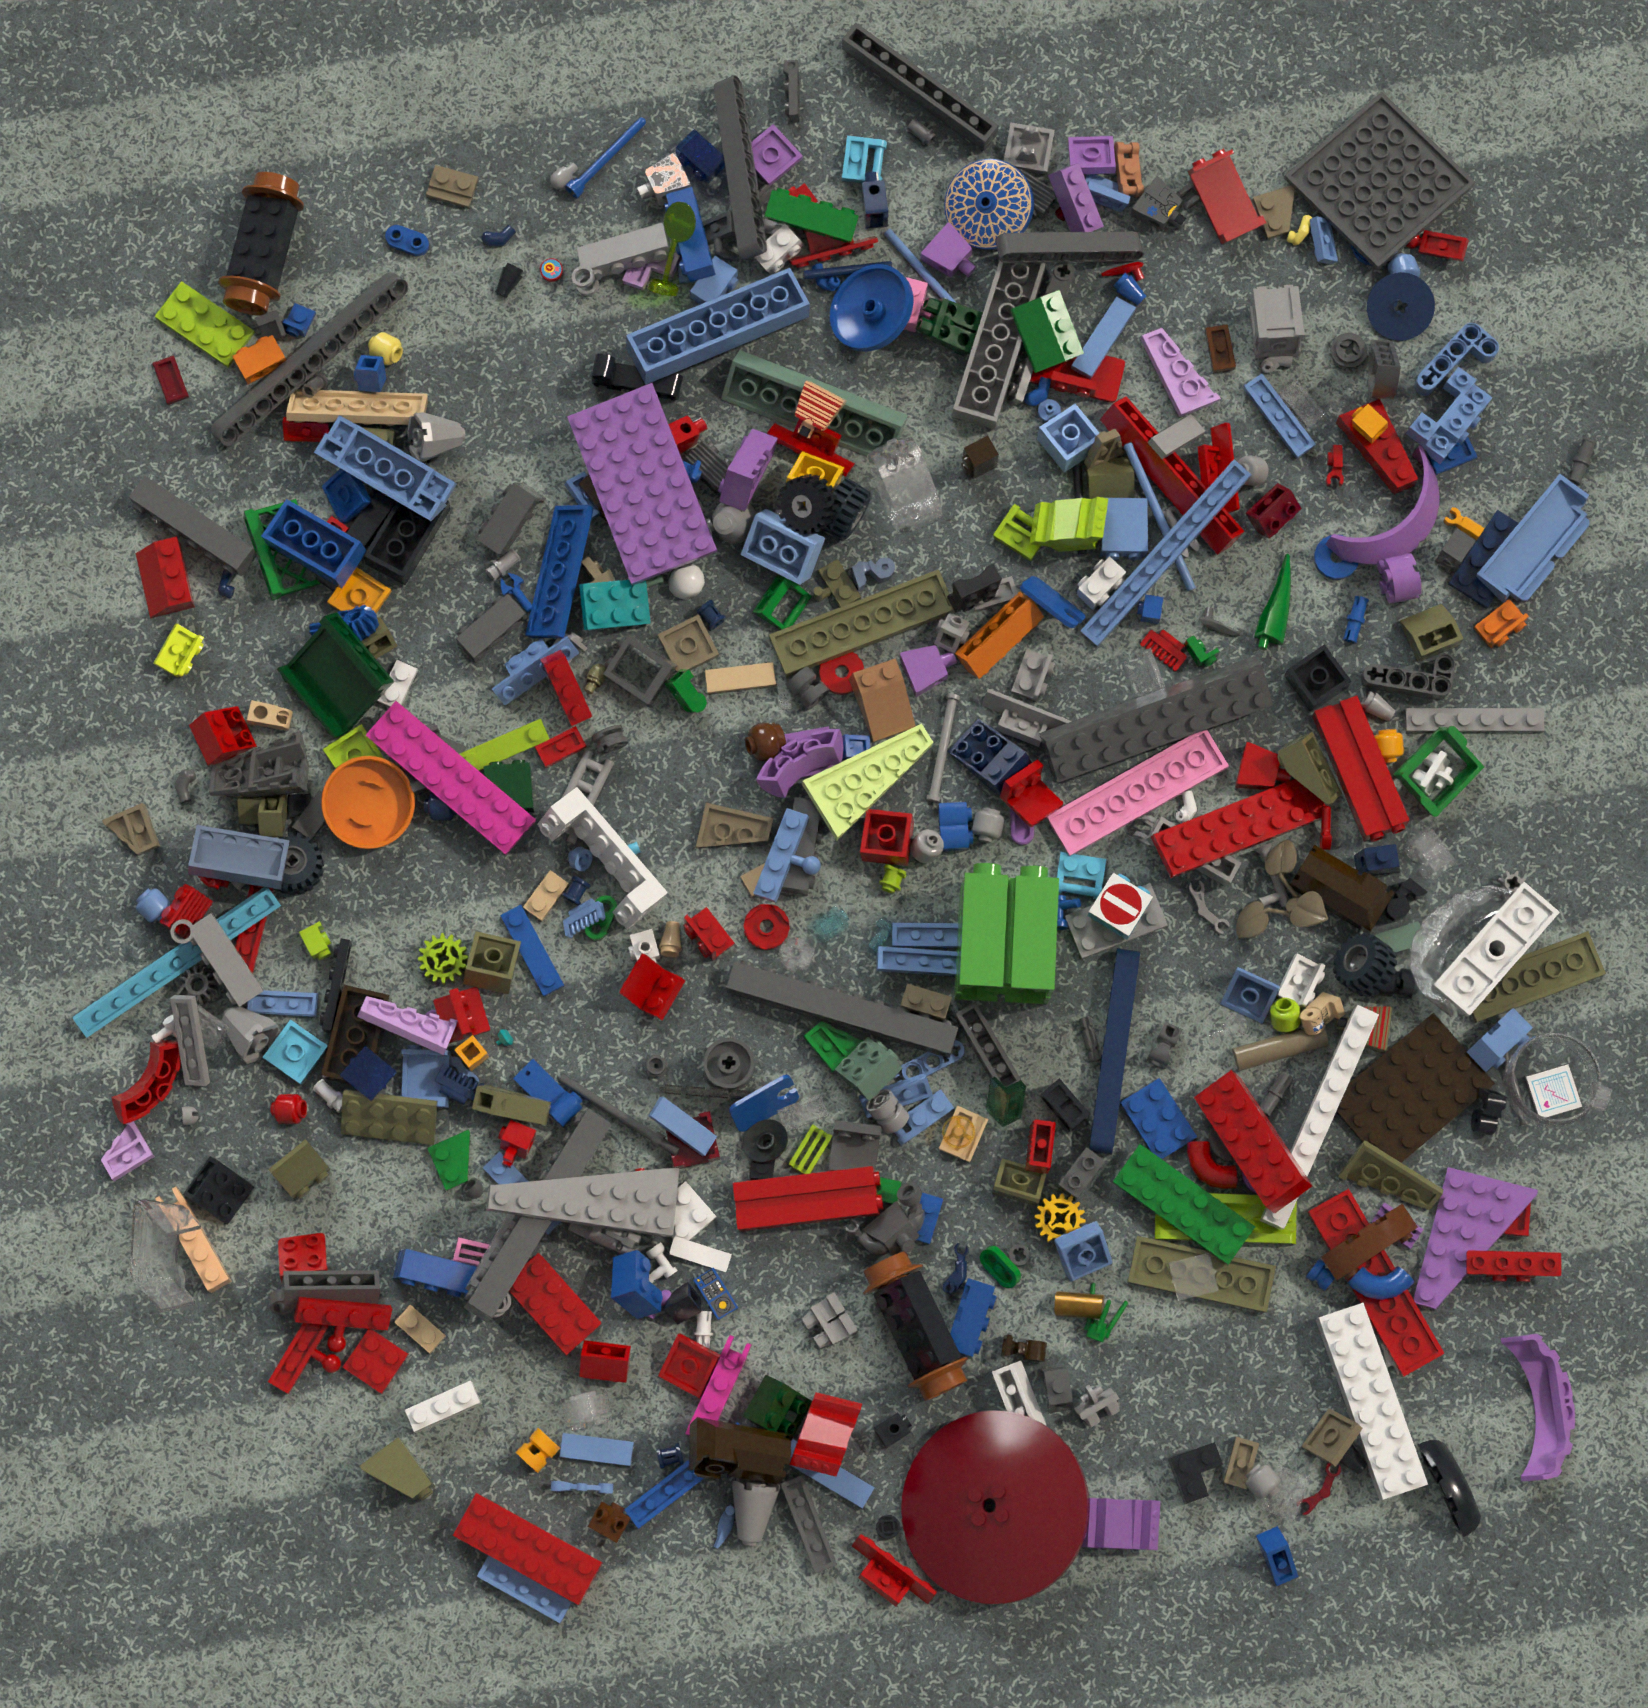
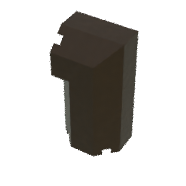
(1344, 892)
(738, 1451)

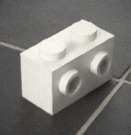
(780, 248)
(1096, 588)

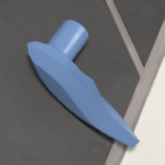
(725, 1525)

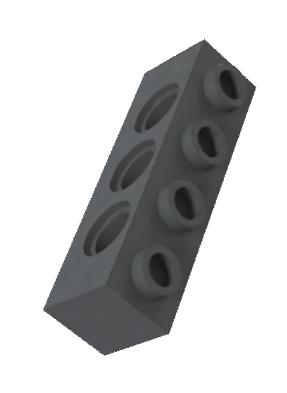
(986, 1045)

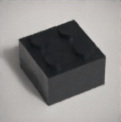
(1317, 678)

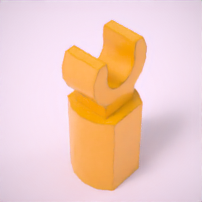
(1464, 524)

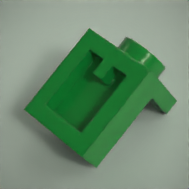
(1197, 651)

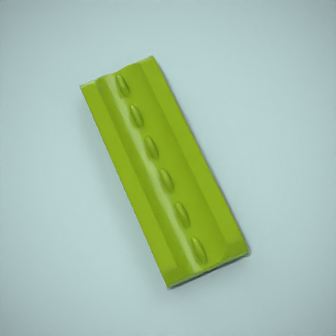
(1248, 1207)

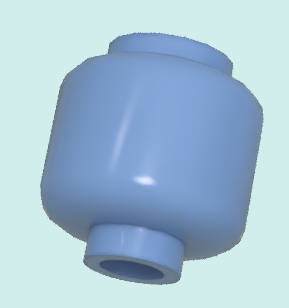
(1404, 263)
(151, 904)

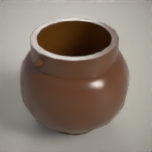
(765, 740)

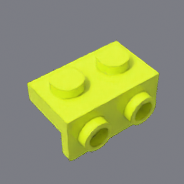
(178, 651)

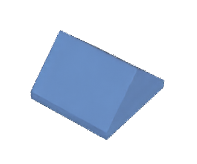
(1250, 995)

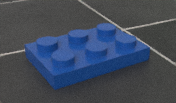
(1158, 1119)

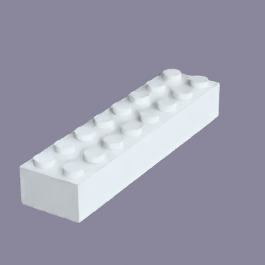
(1371, 1401)

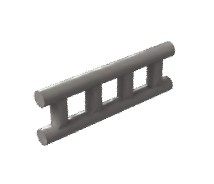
(593, 790)

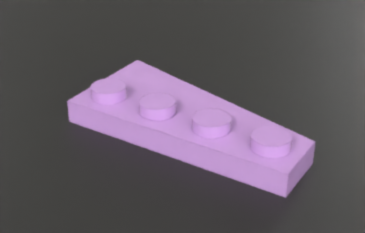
(1182, 383)
(418, 1028)

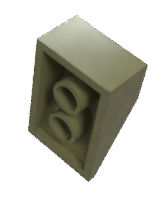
(1307, 764)
(300, 1170)

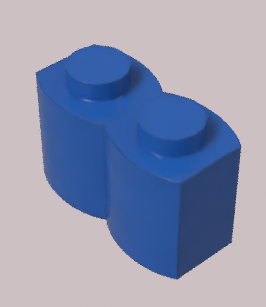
(954, 826)

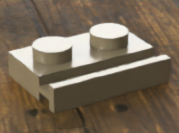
(452, 186)

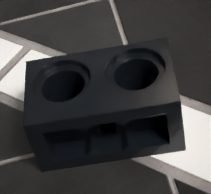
(1065, 1105)

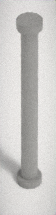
(943, 746)

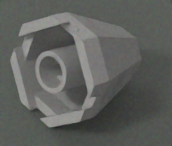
(433, 435)
(249, 1032)

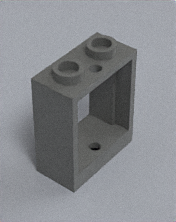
(657, 684)

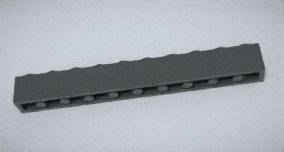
(842, 1009)
(528, 1231)

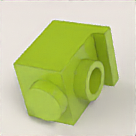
(315, 941)

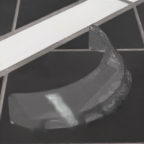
(1442, 930)

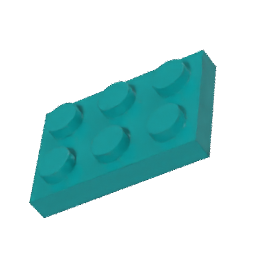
(614, 604)

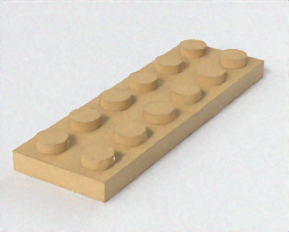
(356, 407)

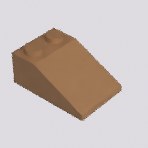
(883, 700)

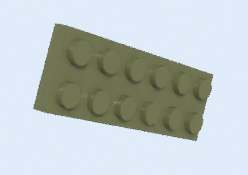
(1542, 975)
(1239, 1284)

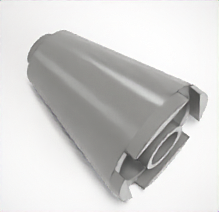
(732, 523)
(753, 1508)

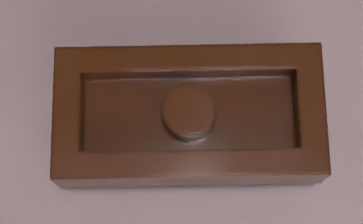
(1220, 348)

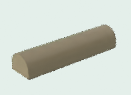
(1277, 1048)

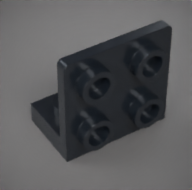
(218, 1190)

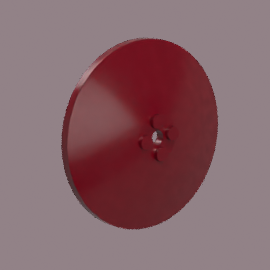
(1036, 1517)

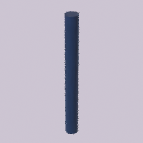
(837, 271)

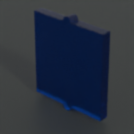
(368, 1073)

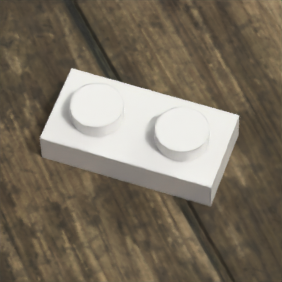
(403, 677)

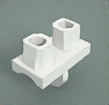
(1436, 775)

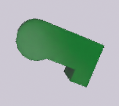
(685, 692)

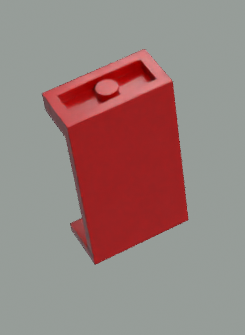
(1224, 196)

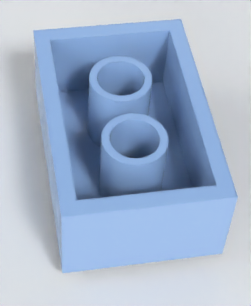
(781, 548)

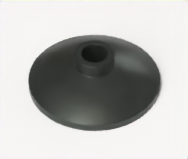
(759, 1135)

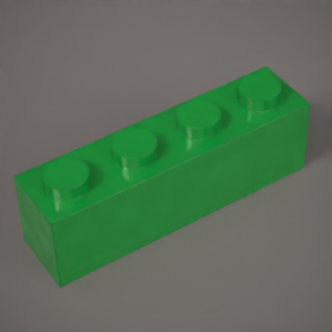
(811, 216)

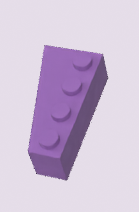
(747, 469)

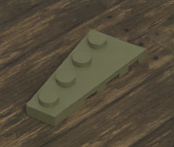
(1379, 1170)

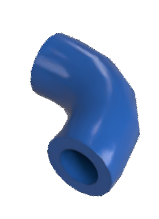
(1381, 1286)

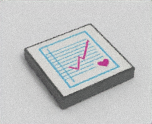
(1553, 1091)

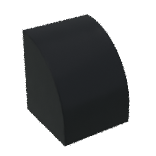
(683, 1303)

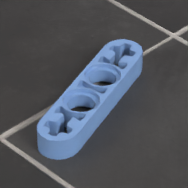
(920, 1062)

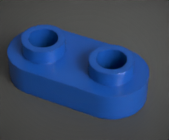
(406, 240)

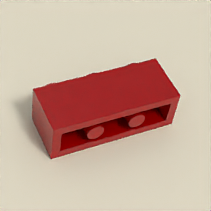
(566, 687)

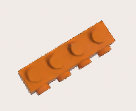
(999, 635)

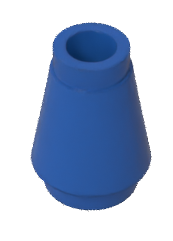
(1129, 289)

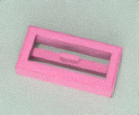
(458, 1250)

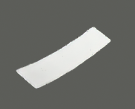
(700, 1254)

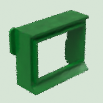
(1458, 744)

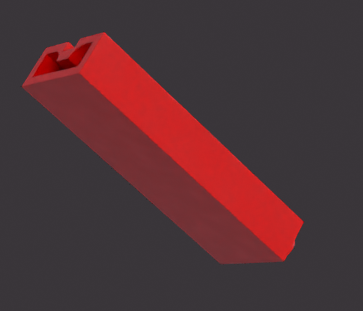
(1361, 769)
(807, 1198)

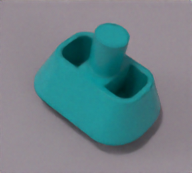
(504, 1037)

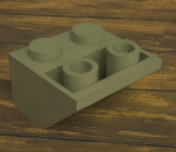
(1431, 632)

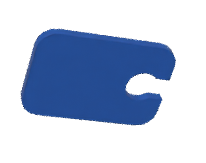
(1052, 602)
(763, 1103)

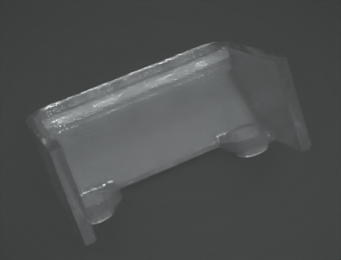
(155, 1252)

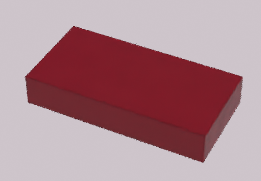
(170, 380)

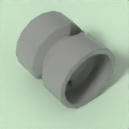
(887, 1111)

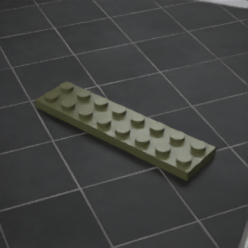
(862, 623)

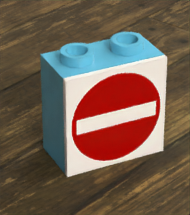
(1120, 905)

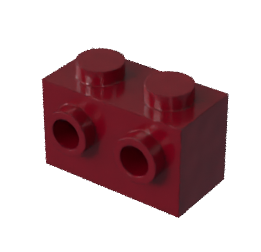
(1273, 510)

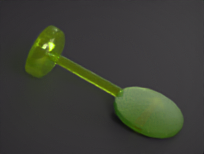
(679, 226)

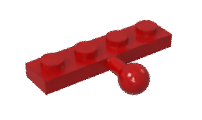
(342, 1315)
(298, 1355)

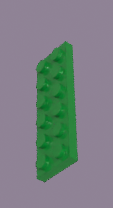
(1183, 1204)

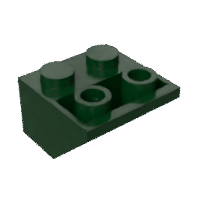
(777, 1407)

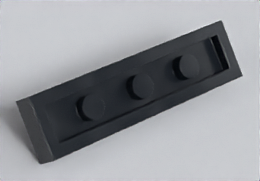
(337, 976)

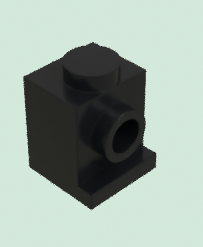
(884, 1433)

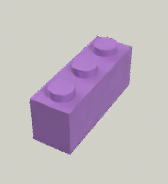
(1075, 199)

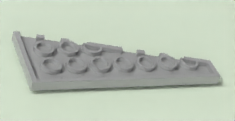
(617, 1201)

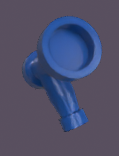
(1062, 905)

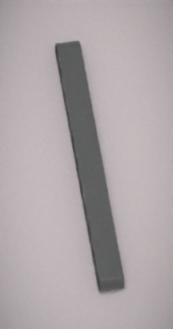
(299, 360)

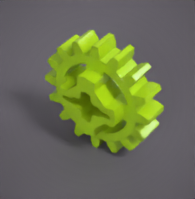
(447, 947)

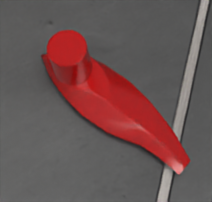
(1127, 268)

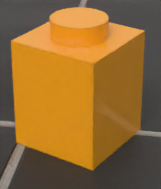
(471, 1053)

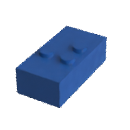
(314, 543)

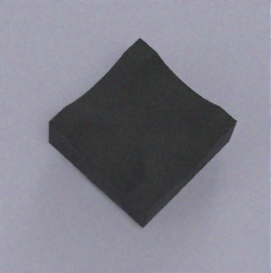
(971, 591)

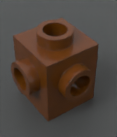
(609, 1521)

